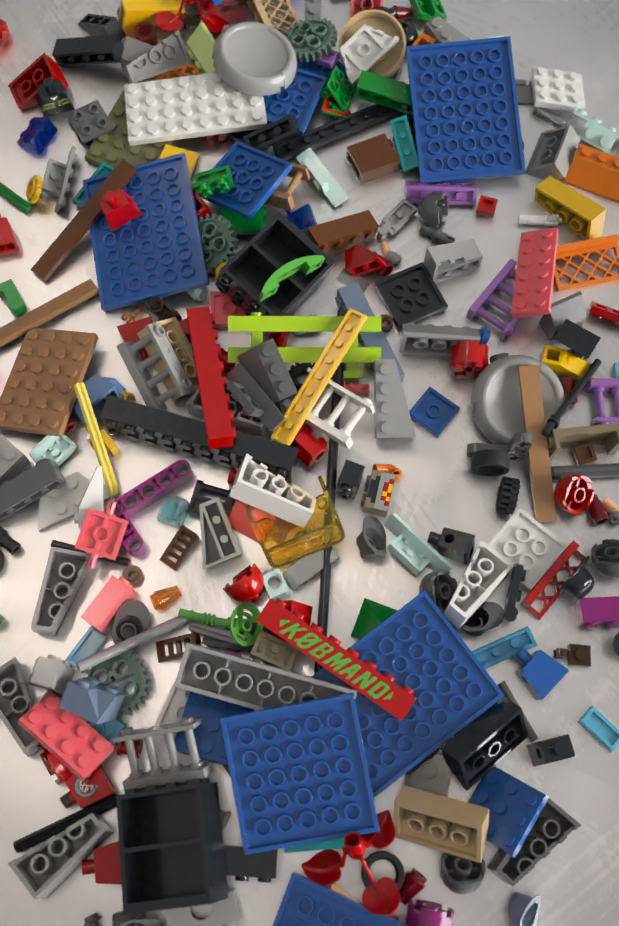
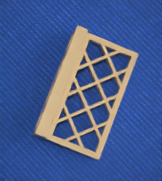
(259, 14)

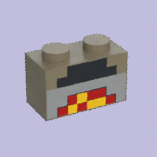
(379, 493)

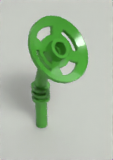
(235, 625)

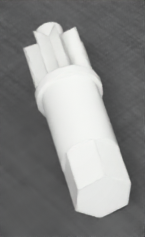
(540, 219)

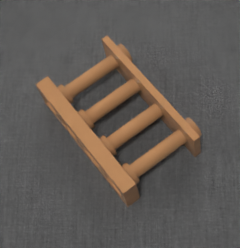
(284, 199)

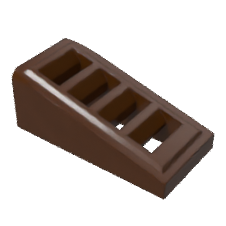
(174, 544)
(193, 637)

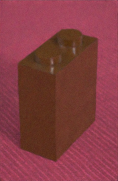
(372, 158)

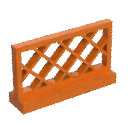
(582, 248)

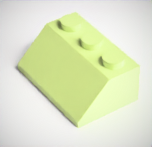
(200, 49)

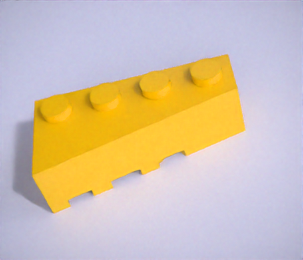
(575, 209)

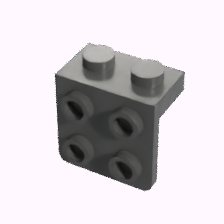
(89, 121)

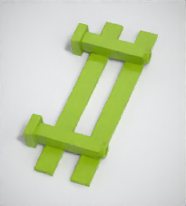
(258, 324)

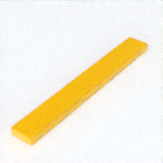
(319, 377)

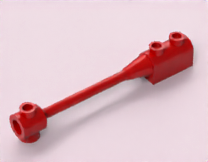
(309, 447)

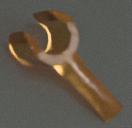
(125, 316)

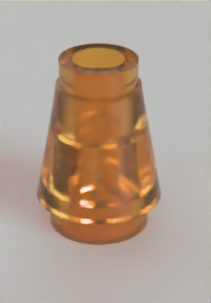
(164, 597)

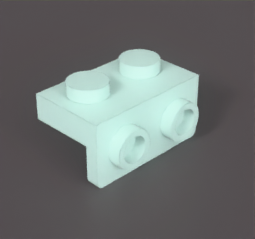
(54, 448)

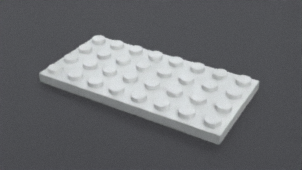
(189, 109)

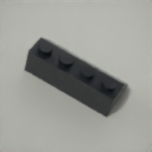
(485, 742)

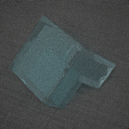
(173, 511)

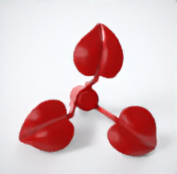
(170, 23)
(325, 866)

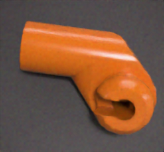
(388, 468)

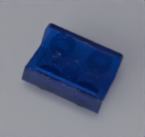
(37, 134)
(302, 218)

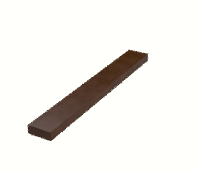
(82, 222)

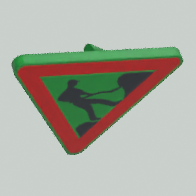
(331, 107)

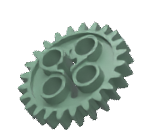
(312, 38)
(211, 242)
(139, 679)

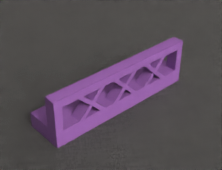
(457, 192)

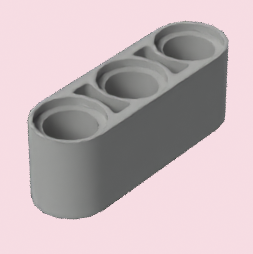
(306, 568)

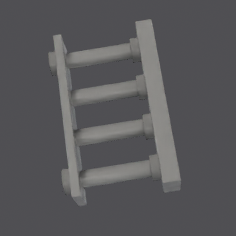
(138, 368)
(157, 774)

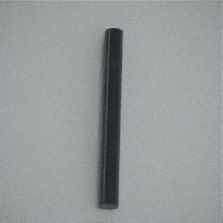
(119, 560)

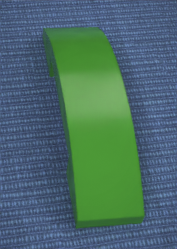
(306, 264)

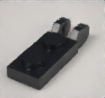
(514, 594)

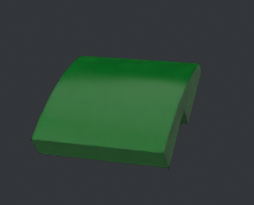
(428, 9)

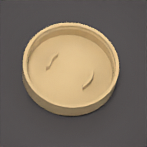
(381, 21)

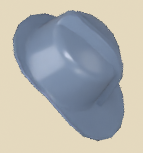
(523, 909)

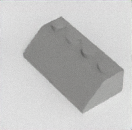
(434, 339)

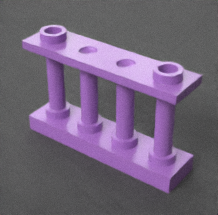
(487, 297)
(598, 387)

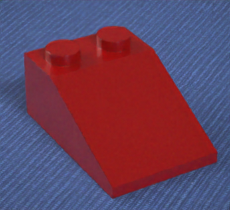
(25, 85)

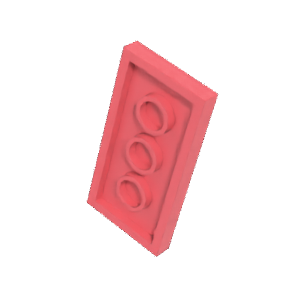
(66, 736)

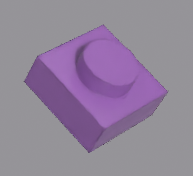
(330, 60)

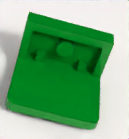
(213, 181)

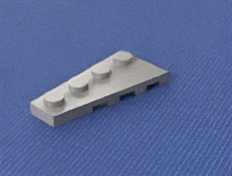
(158, 60)

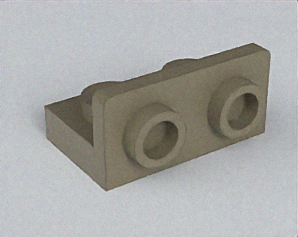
(273, 651)

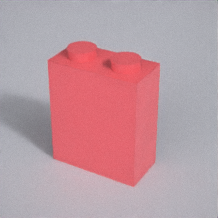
(105, 605)

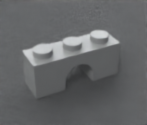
(223, 913)

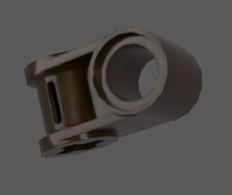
(164, 312)

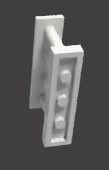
(327, 426)

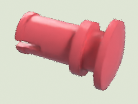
(357, 389)

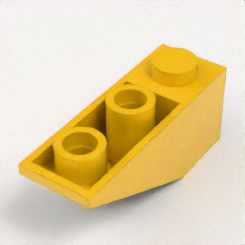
(563, 362)

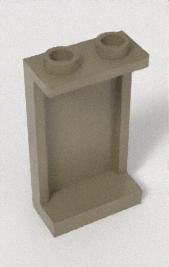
(596, 434)

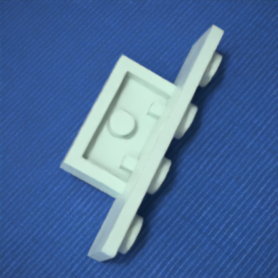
(595, 133)
(322, 178)
(412, 548)

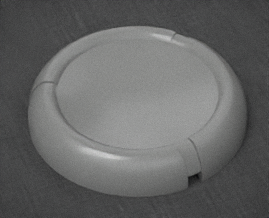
(254, 58)
(498, 397)

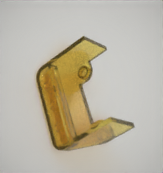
(292, 542)

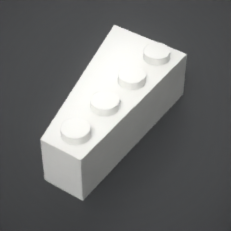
(271, 493)

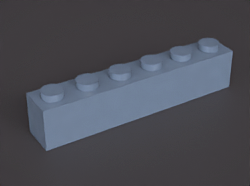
(353, 297)

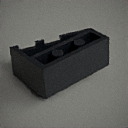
(577, 338)

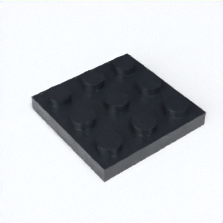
(410, 295)

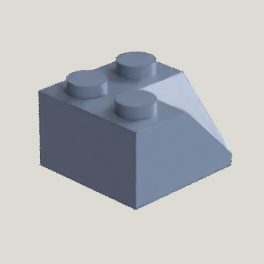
(92, 700)

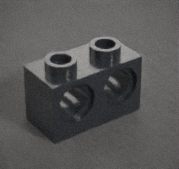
(350, 480)

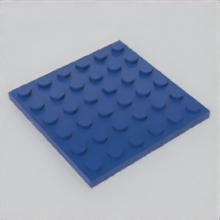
(299, 773)

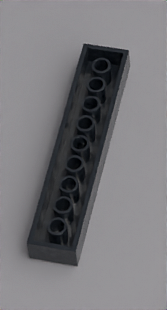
(190, 437)

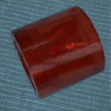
(146, 33)

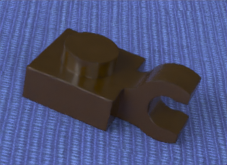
(192, 20)
(576, 655)

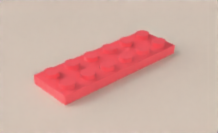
(535, 273)

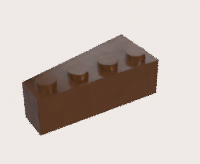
(343, 233)

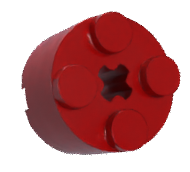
(468, 359)

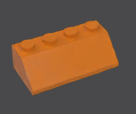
(595, 172)

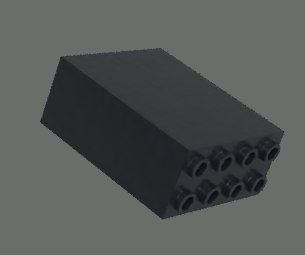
(264, 254)
(171, 846)

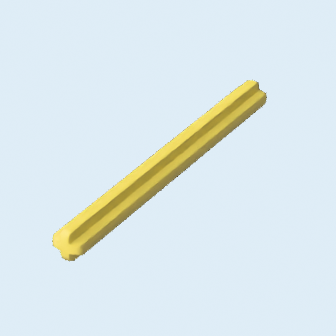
(96, 438)

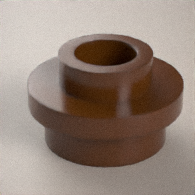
(138, 577)

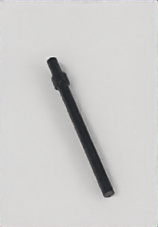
(555, 419)

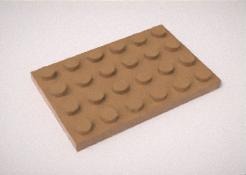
(43, 380)

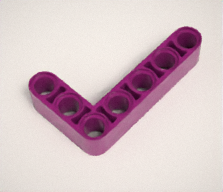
(144, 501)

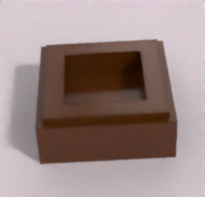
(584, 453)

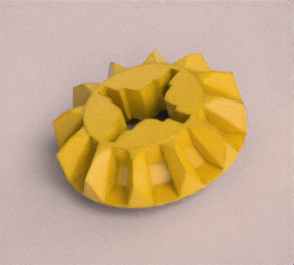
(34, 189)

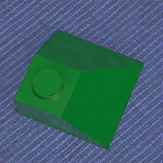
(370, 617)

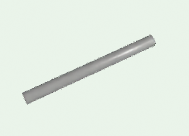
(131, 642)

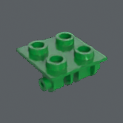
(339, 88)

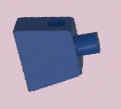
(539, 672)

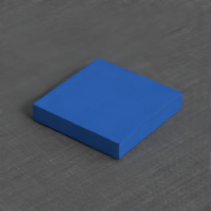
(433, 411)

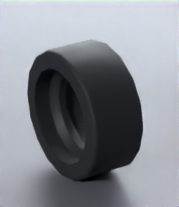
(490, 462)
(384, 855)

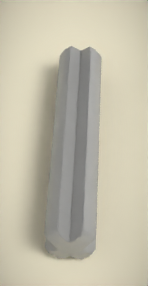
(213, 632)

